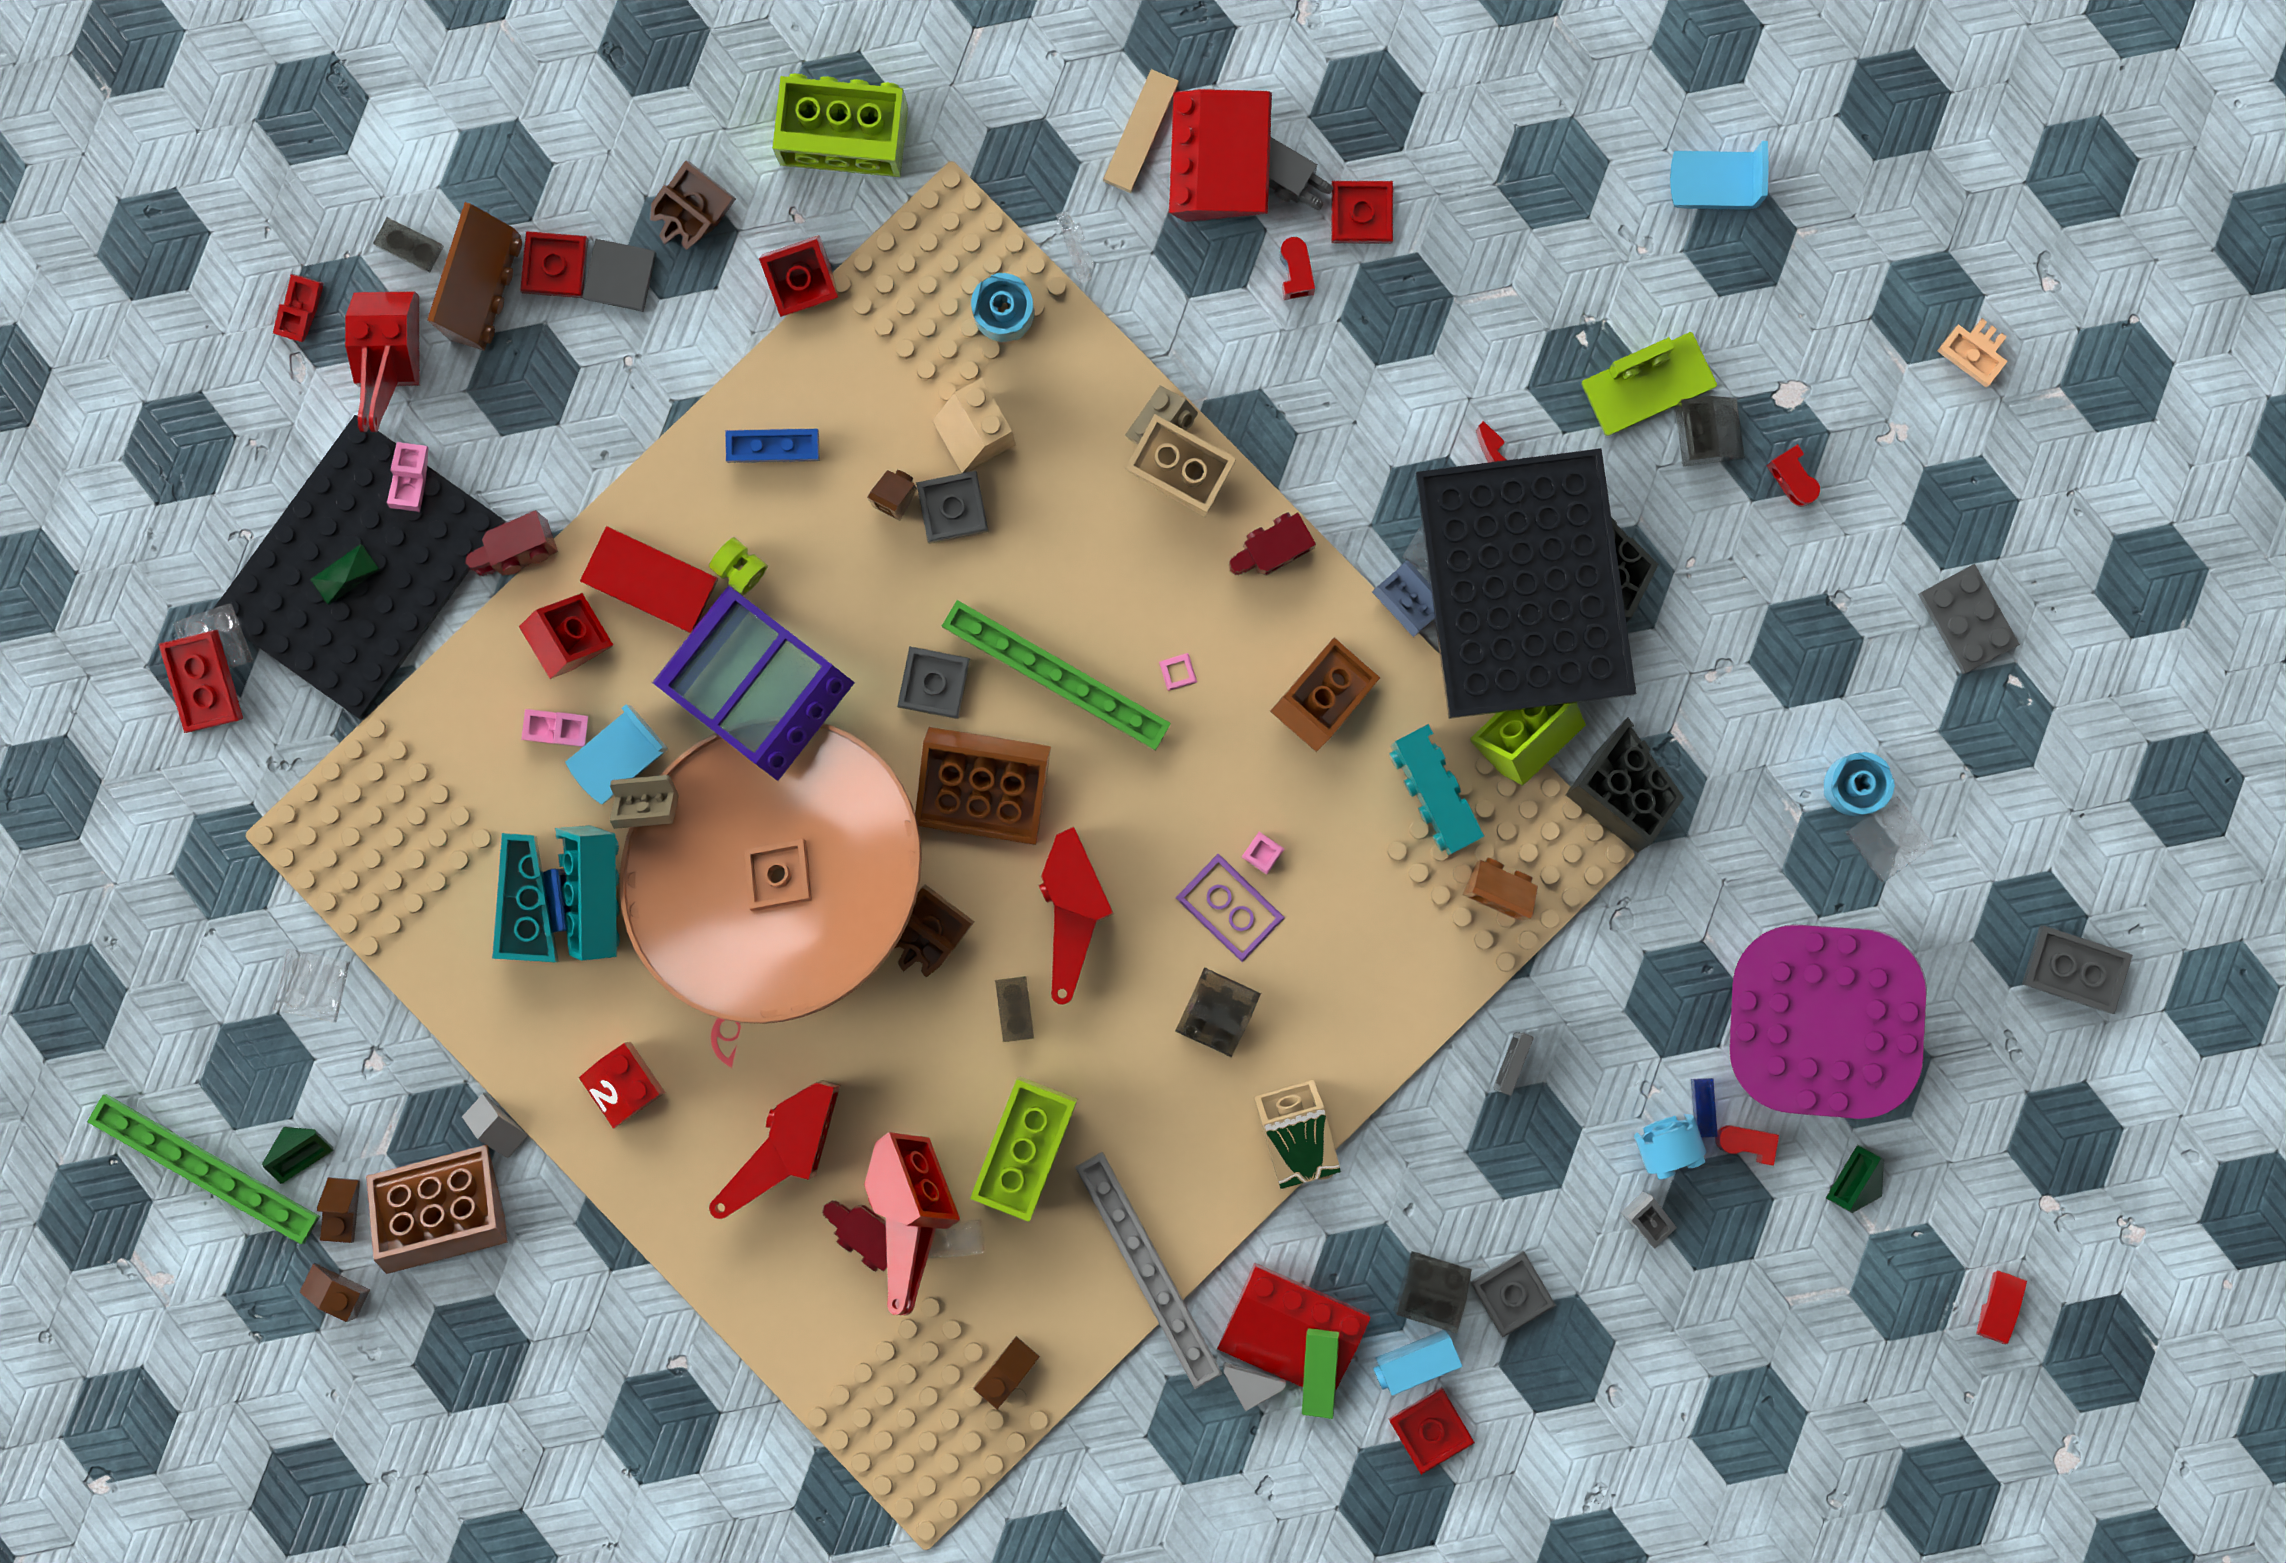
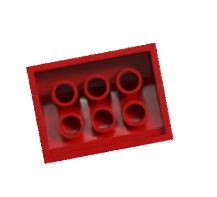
(1220, 154)
(1273, 1323)

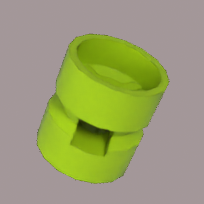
(730, 558)

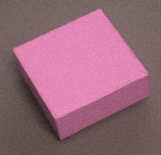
(1192, 678)
(1262, 853)

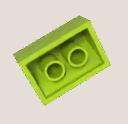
(1526, 739)

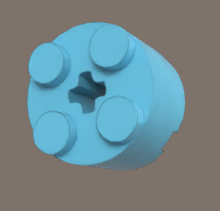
(994, 292)
(1874, 776)
(1671, 1145)

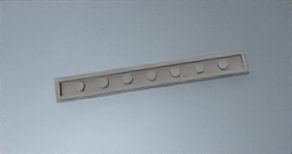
(1148, 1270)

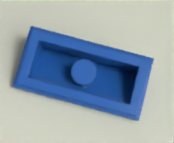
(554, 881)

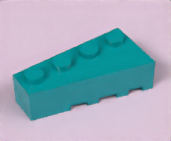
(1436, 790)
(590, 891)
(522, 907)

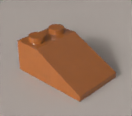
(1325, 694)
(1501, 890)

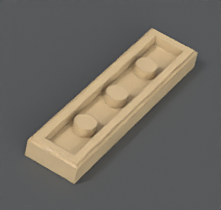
(1140, 131)

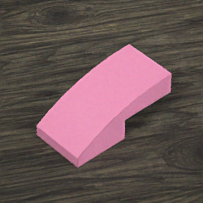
(409, 476)
(554, 728)

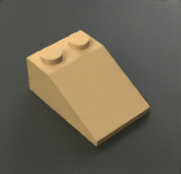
(1180, 465)

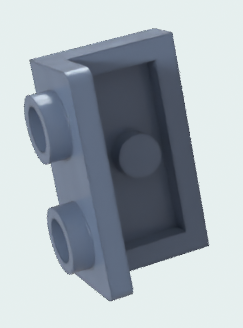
(1407, 598)

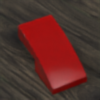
(299, 308)
(1490, 443)
(2002, 1307)

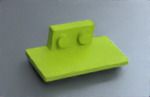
(1648, 382)

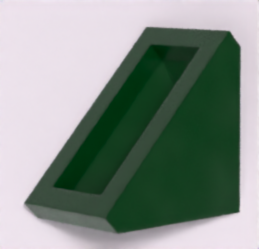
(345, 574)
(294, 1152)
(1859, 1181)

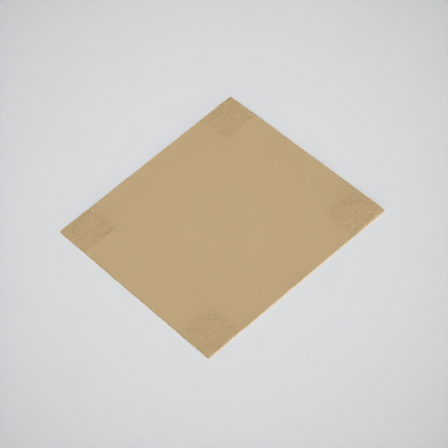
(1107, 574)

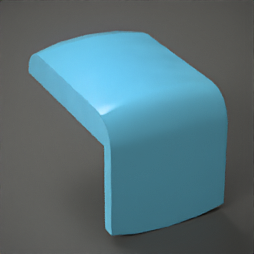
(1720, 179)
(616, 753)

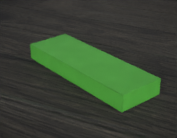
(1320, 1373)

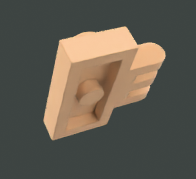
(1975, 352)

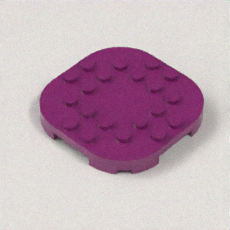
(1828, 1021)

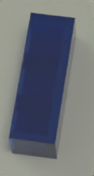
(1704, 1106)

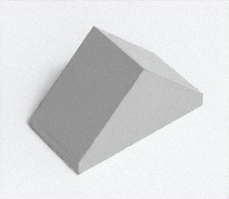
(494, 1126)
(1649, 1219)
(1252, 1386)

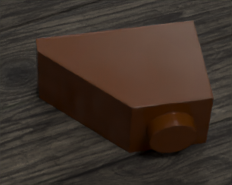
(893, 493)
(334, 1293)
(1006, 1372)

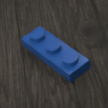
(772, 445)

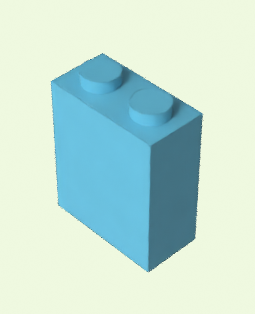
(1417, 1362)

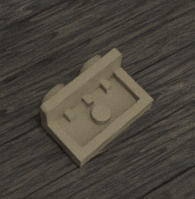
(1167, 406)
(643, 801)

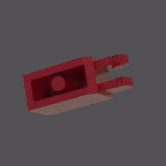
(513, 546)
(1273, 547)
(859, 1231)

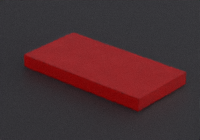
(649, 579)

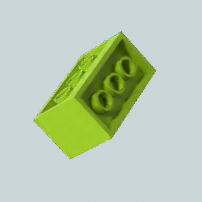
(840, 125)
(1023, 1148)

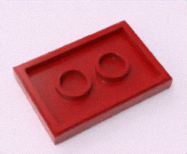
(201, 681)

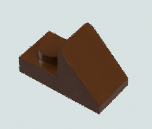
(339, 1209)

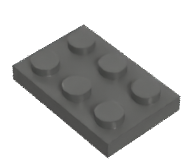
(1968, 619)
(2077, 969)

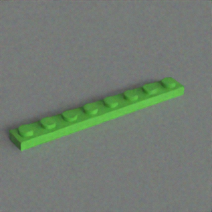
(1056, 675)
(203, 1169)

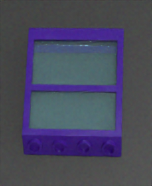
(753, 683)

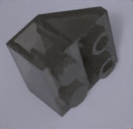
(1709, 430)
(1218, 1012)
(1433, 1292)

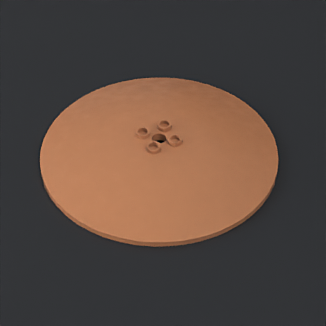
(704, 893)

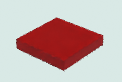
(1362, 212)
(554, 264)
(1431, 1430)

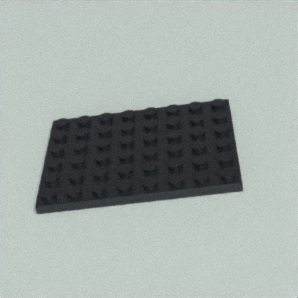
(1525, 583)
(367, 633)

